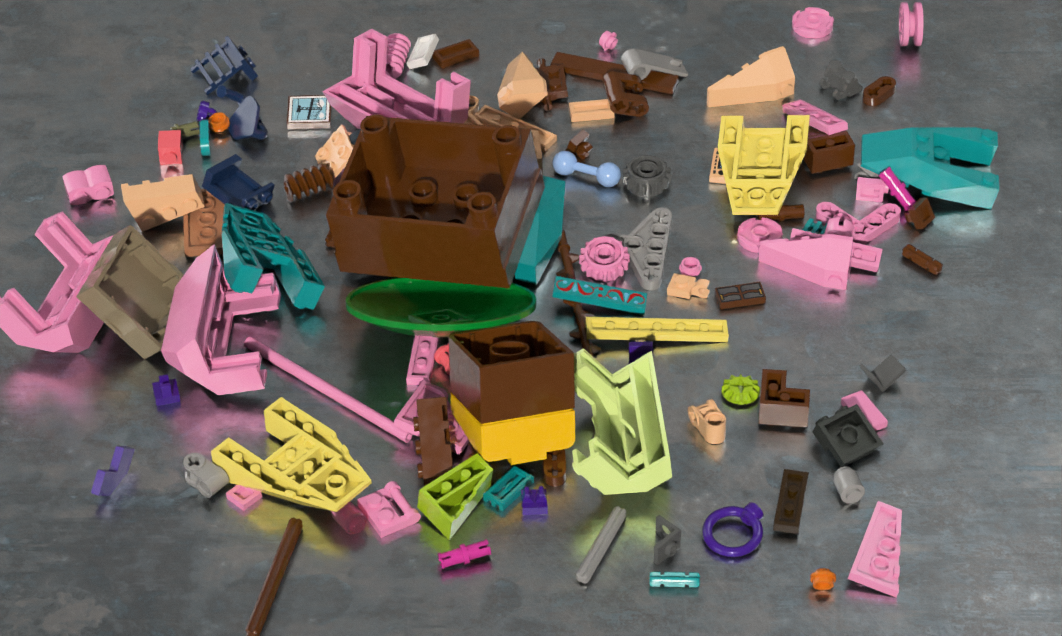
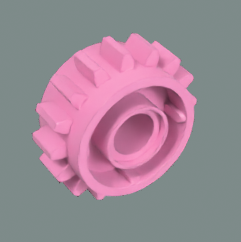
(604, 259)

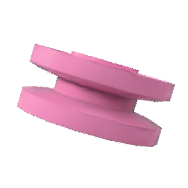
(910, 24)

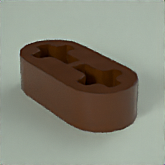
(879, 91)
(550, 465)

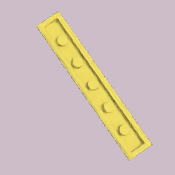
(656, 329)

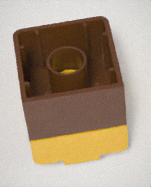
(513, 391)

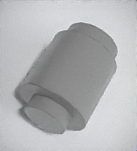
(848, 485)

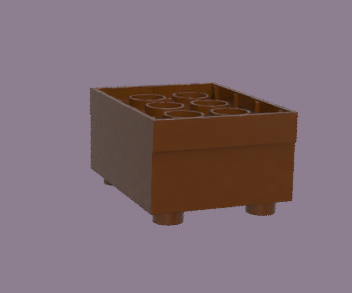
(436, 201)

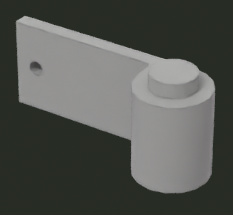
(641, 62)

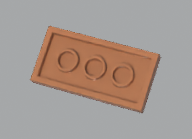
(204, 227)

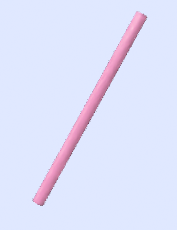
(327, 389)

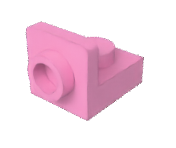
(870, 189)

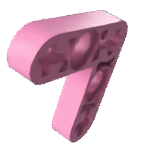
(863, 231)

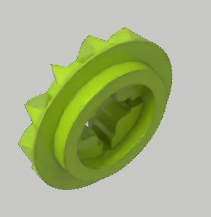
(732, 393)

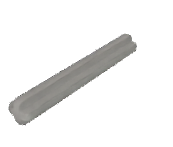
(600, 545)

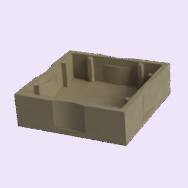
(132, 291)

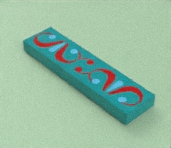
(599, 295)

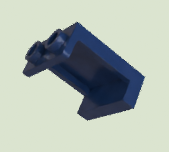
(234, 186)

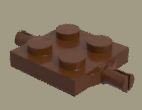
(555, 82)

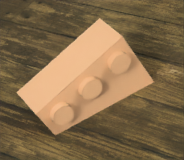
(163, 200)

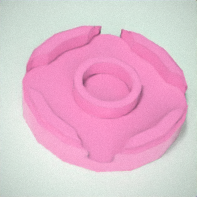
(812, 23)
(754, 231)

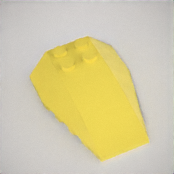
(760, 162)

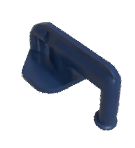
(246, 119)

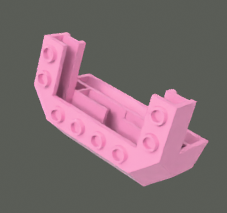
(374, 92)
(62, 319)
(202, 324)

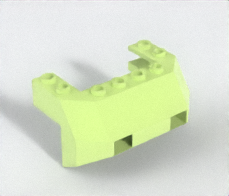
(628, 420)

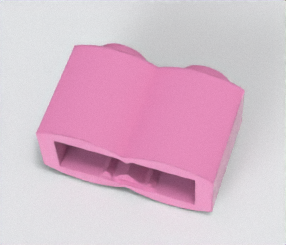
(88, 185)

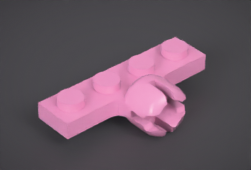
(863, 256)

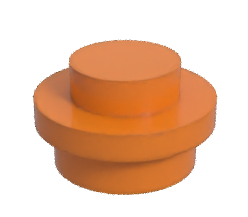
(218, 122)
(823, 579)

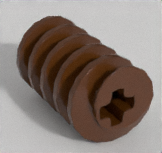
(307, 180)

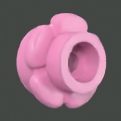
(608, 40)
(690, 267)

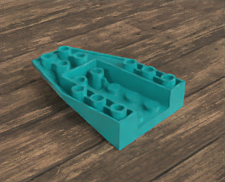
(544, 232)

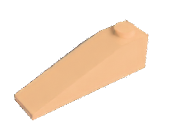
(761, 81)
(521, 87)

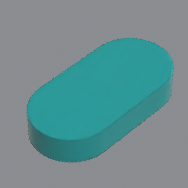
(205, 138)

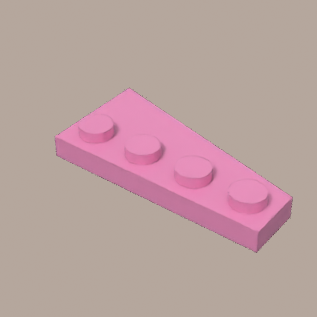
(880, 551)

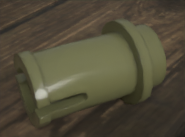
(185, 129)

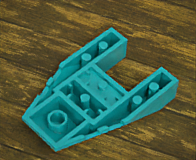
(923, 160)
(255, 243)

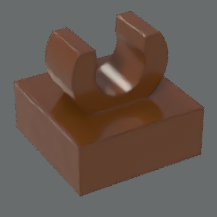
(579, 146)
(920, 213)

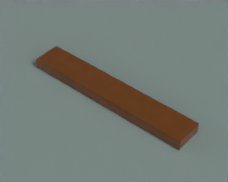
(597, 69)

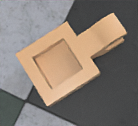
(685, 286)

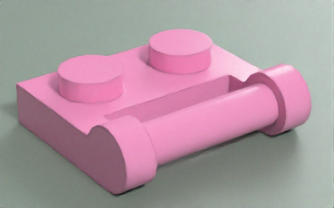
(381, 513)

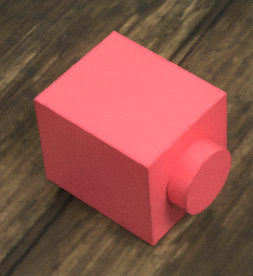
(170, 147)

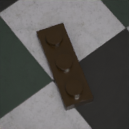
(791, 501)

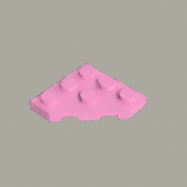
(425, 390)

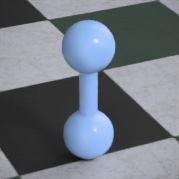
(607, 174)

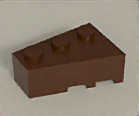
(434, 438)

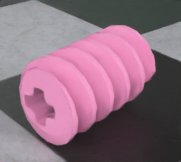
(397, 52)

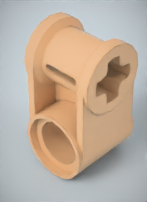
(709, 421)

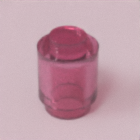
(350, 518)

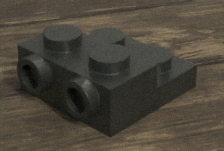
(847, 435)

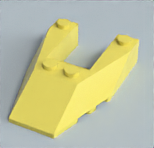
(306, 470)

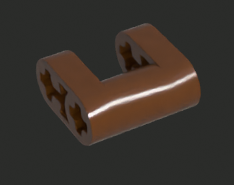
(620, 94)

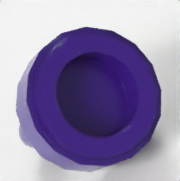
(204, 110)

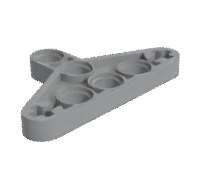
(645, 238)

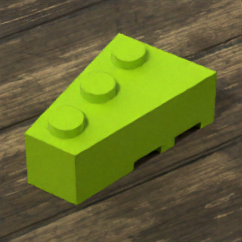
(455, 494)

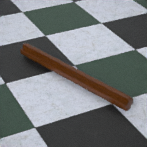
(274, 577)

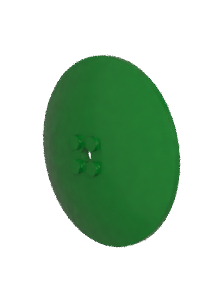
(437, 306)

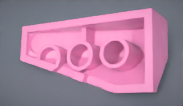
(818, 260)

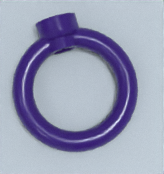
(750, 515)

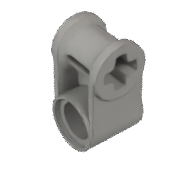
(204, 474)

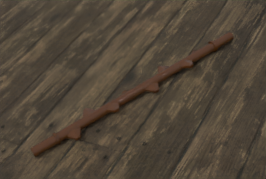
(568, 272)

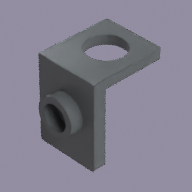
(885, 373)
(669, 544)

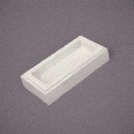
(422, 51)

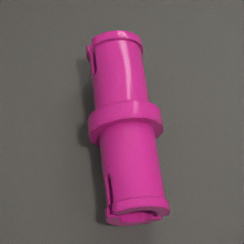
(897, 188)
(464, 554)

